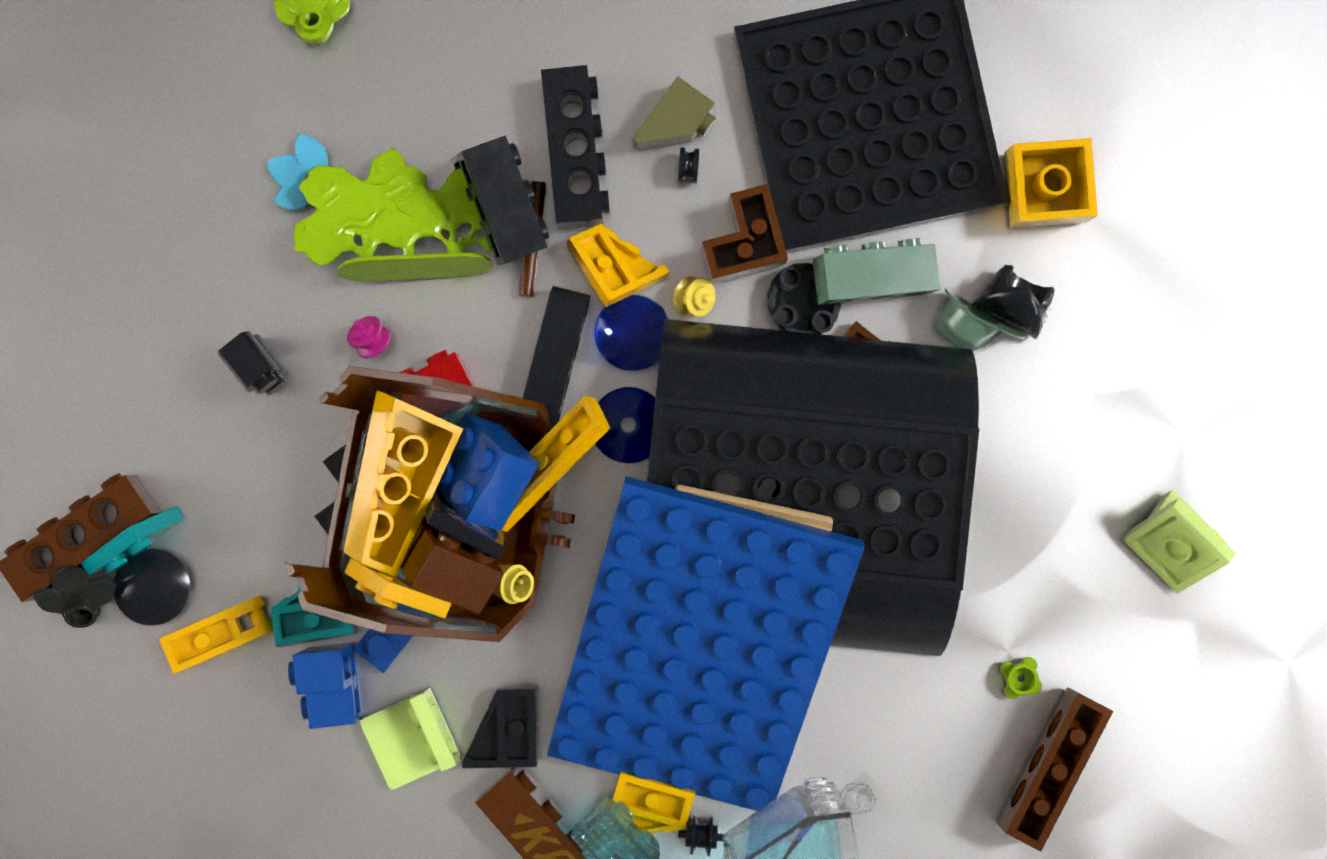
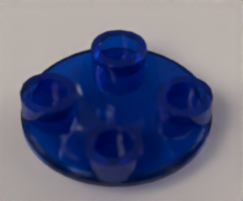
(630, 333)

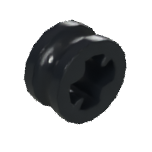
(688, 165)

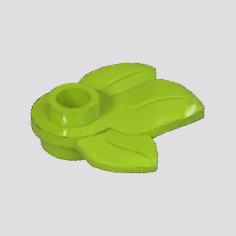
(301, 13)

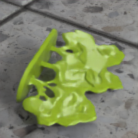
(393, 210)

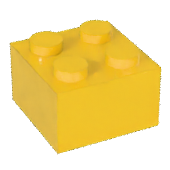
(1050, 183)

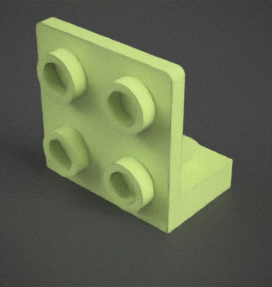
(410, 739)

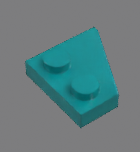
(131, 541)
(298, 626)

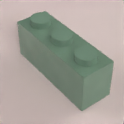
(876, 272)

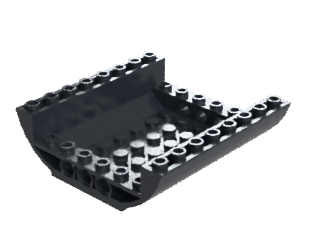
(827, 418)

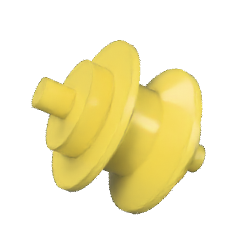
(694, 296)

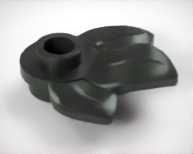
(76, 596)

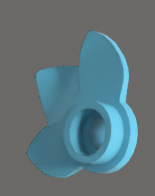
(293, 169)

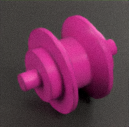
(368, 337)

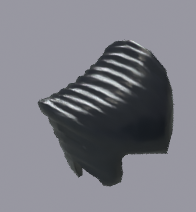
(1017, 300)

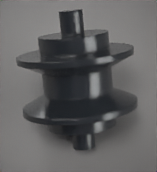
(701, 835)

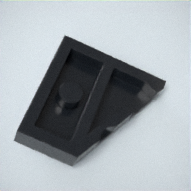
(507, 732)

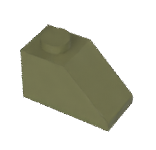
(676, 118)

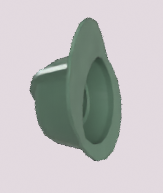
(971, 326)

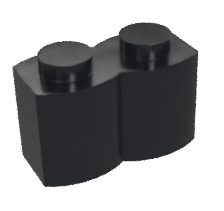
(253, 363)

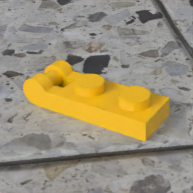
(215, 635)

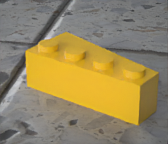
(396, 481)

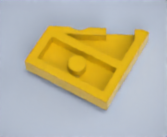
(613, 264)
(394, 590)
(654, 803)

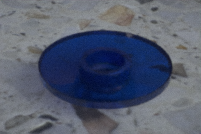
(622, 445)

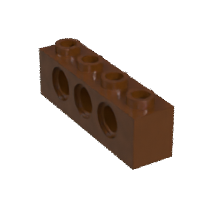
(23, 564)
(1054, 769)

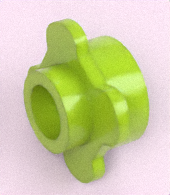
(1029, 685)

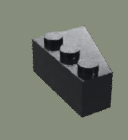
(502, 199)

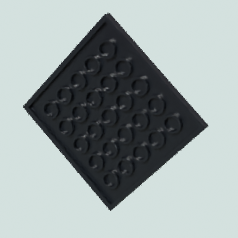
(869, 117)

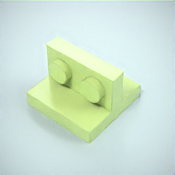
(1178, 543)

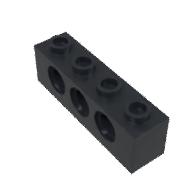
(559, 88)

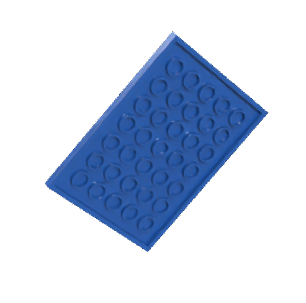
(702, 644)

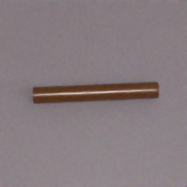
(529, 262)

